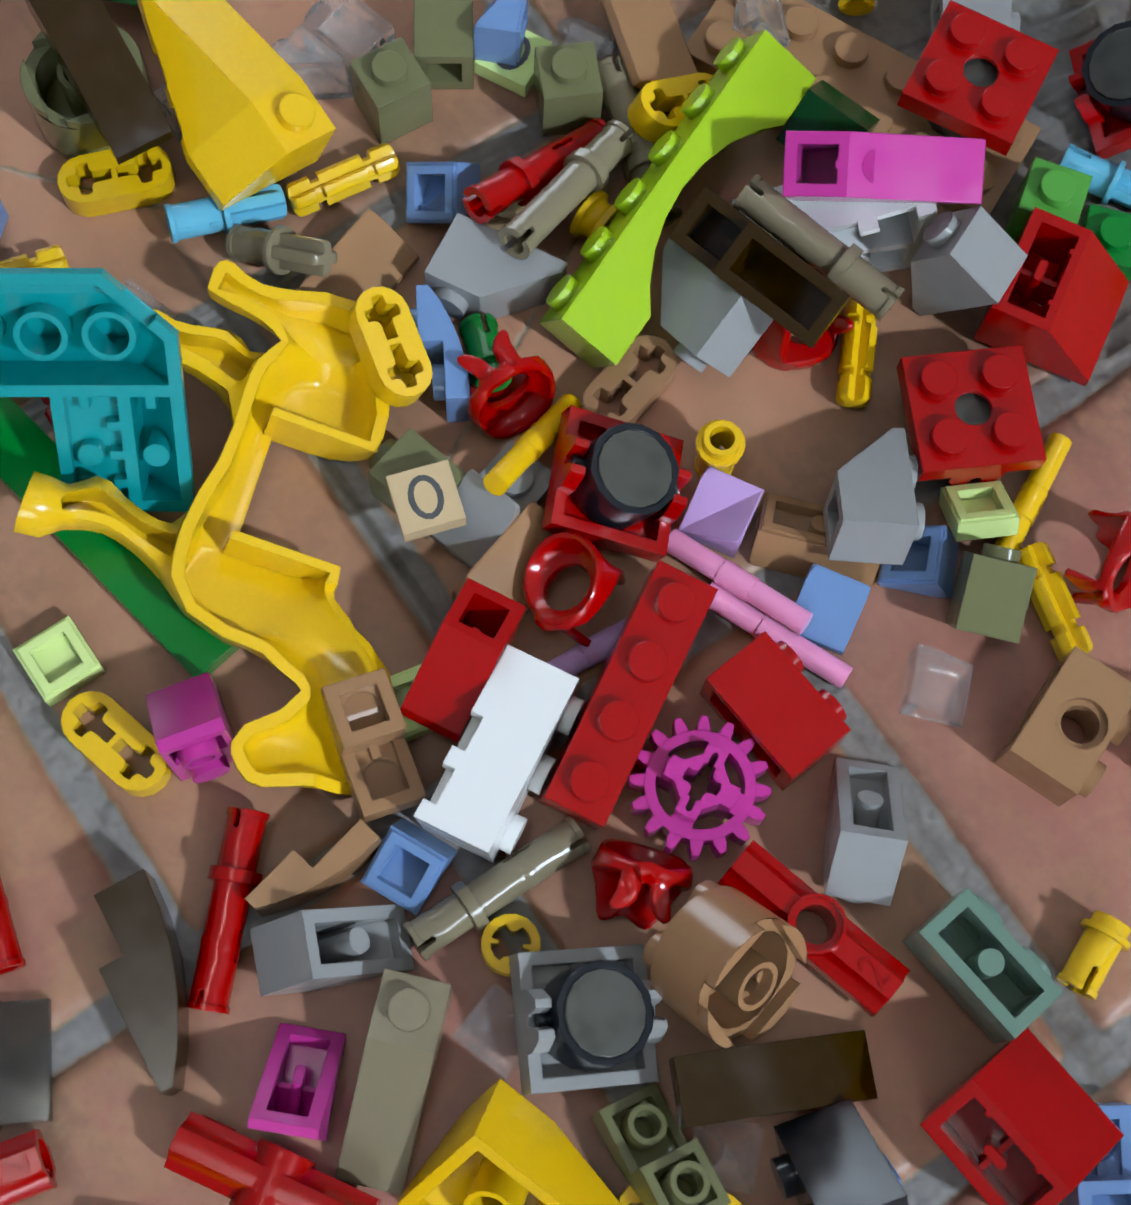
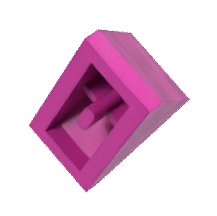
(299, 1082)

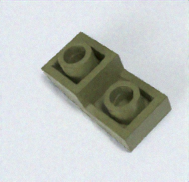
(655, 1152)

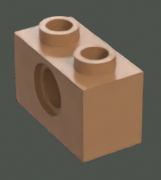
(1039, 749)

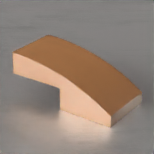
(372, 745)
(297, 882)

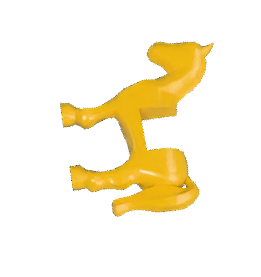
(231, 584)

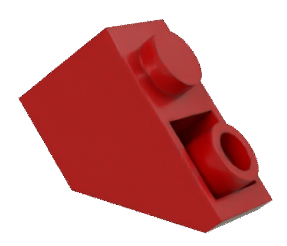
(462, 659)

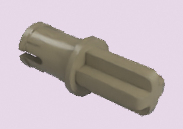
(280, 250)

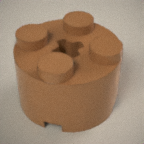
(725, 964)

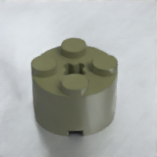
(56, 104)

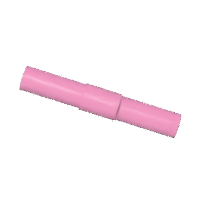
(738, 582)
(756, 622)

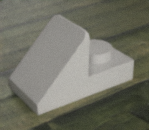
(491, 514)

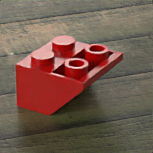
(1058, 299)
(1022, 1127)

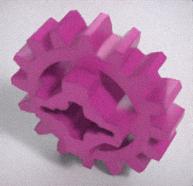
(722, 799)

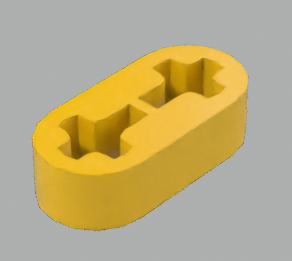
(661, 96)
(115, 185)
(381, 350)
(106, 755)

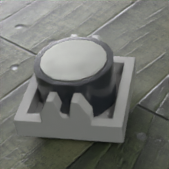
(584, 1019)

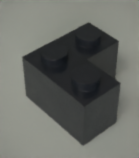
(833, 1160)

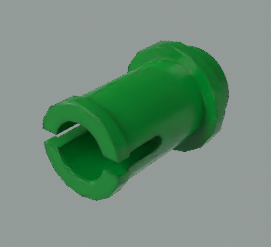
(479, 342)

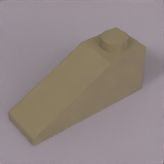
(393, 1081)

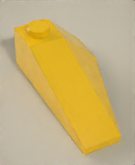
(234, 97)
(506, 1155)

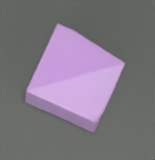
(721, 511)

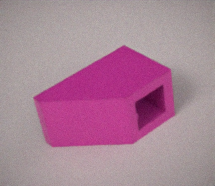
(192, 728)

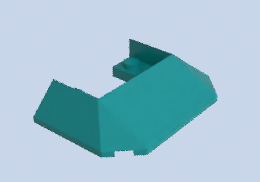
(108, 380)

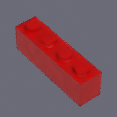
(628, 695)

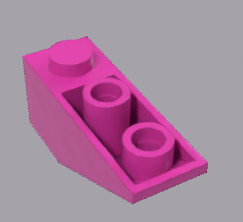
(883, 168)

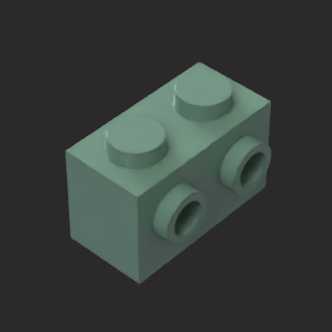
(984, 966)

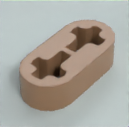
(638, 395)

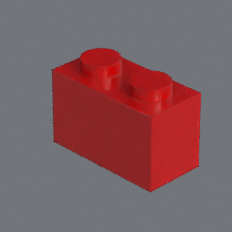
(776, 707)

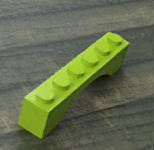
(609, 293)

